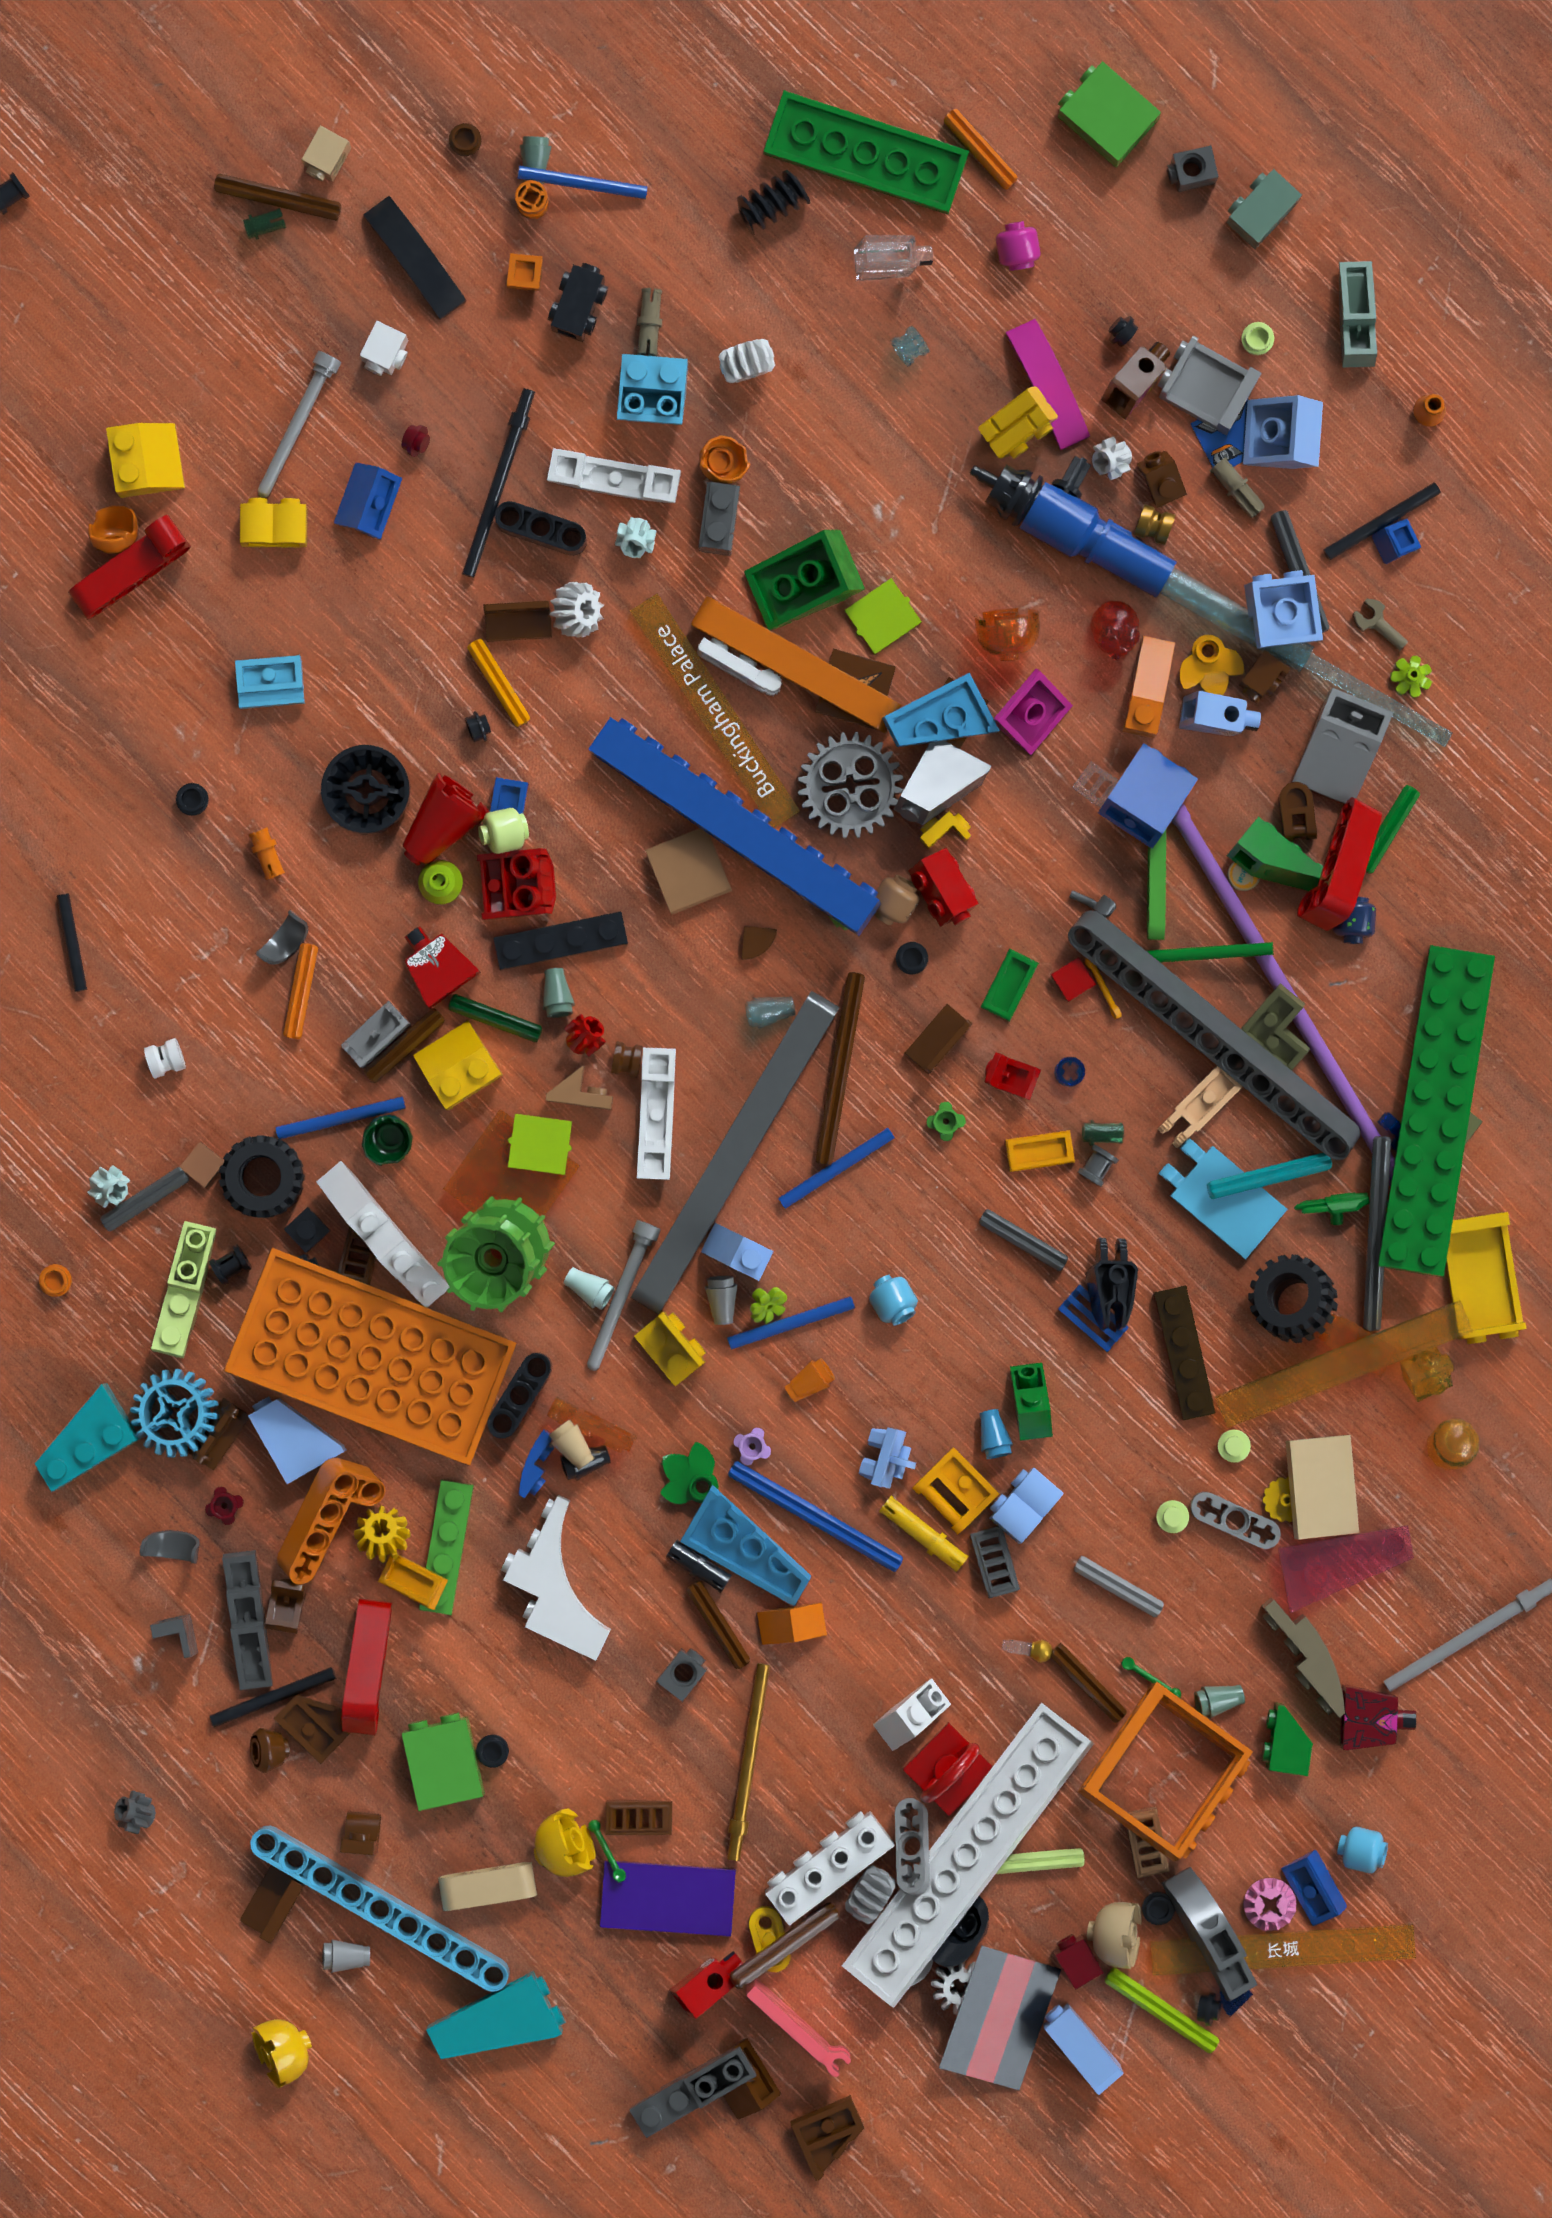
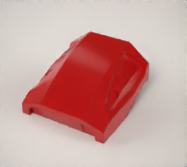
(517, 883)

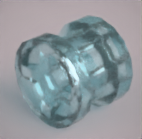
(909, 346)

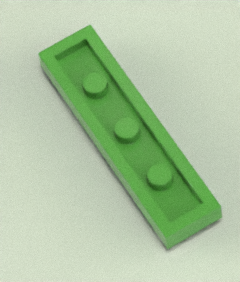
(449, 1539)

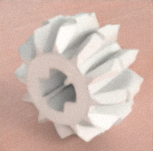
(746, 360)
(576, 609)
(951, 1996)

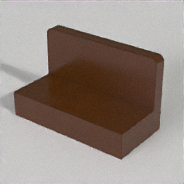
(518, 621)
(938, 1038)
(272, 1903)
(756, 2092)

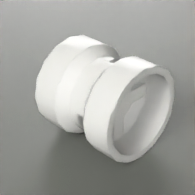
(172, 1057)

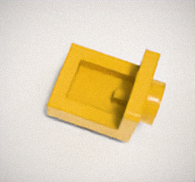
(935, 829)

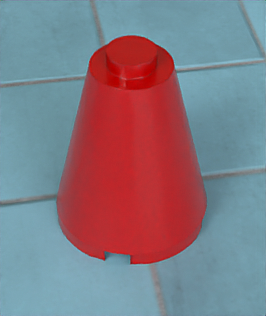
(441, 820)

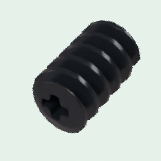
(771, 200)

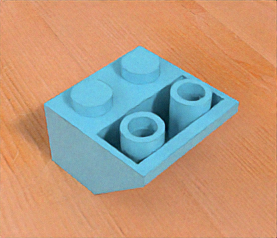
(652, 389)

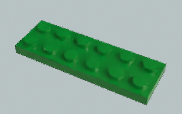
(866, 152)

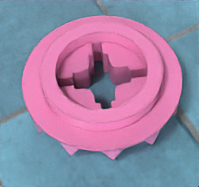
(1269, 1888)

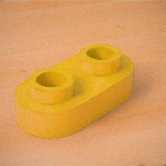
(764, 1936)

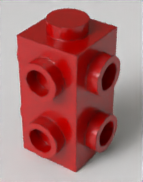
(944, 888)

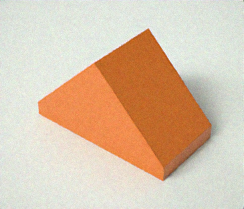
(792, 1624)

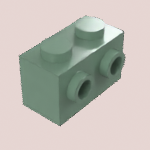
(1263, 208)

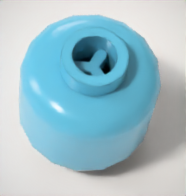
(893, 1300)
(1363, 1850)

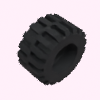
(234, 1167)
(1272, 1284)

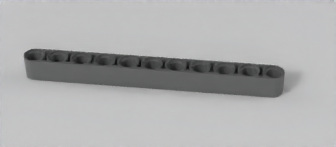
(1214, 1035)
(735, 1152)

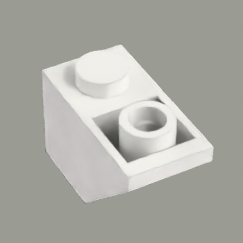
(912, 1715)

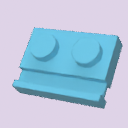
(269, 682)

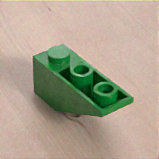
(1274, 858)

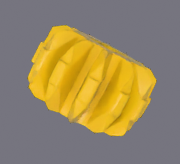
(378, 1523)

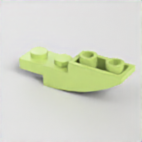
(184, 1289)

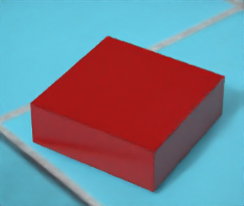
(1073, 979)

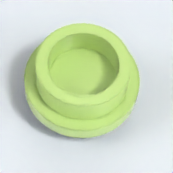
(1257, 338)
(1234, 1445)
(1172, 1516)

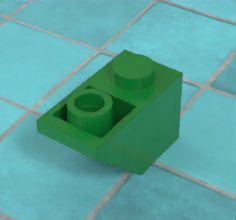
(1031, 1401)
(1288, 1745)

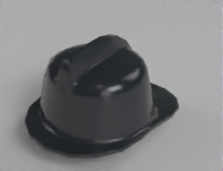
(964, 1936)

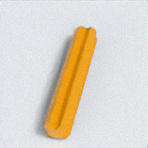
(498, 682)

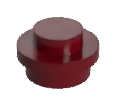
(415, 440)

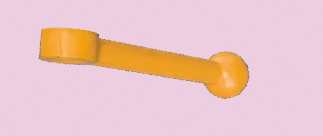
(1114, 1009)

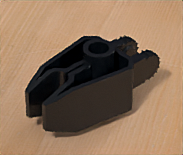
(1112, 1284)

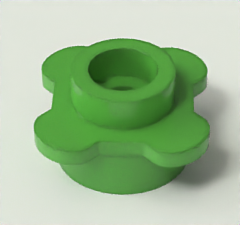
(955, 1121)

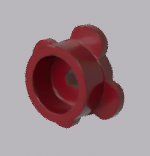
(233, 1503)

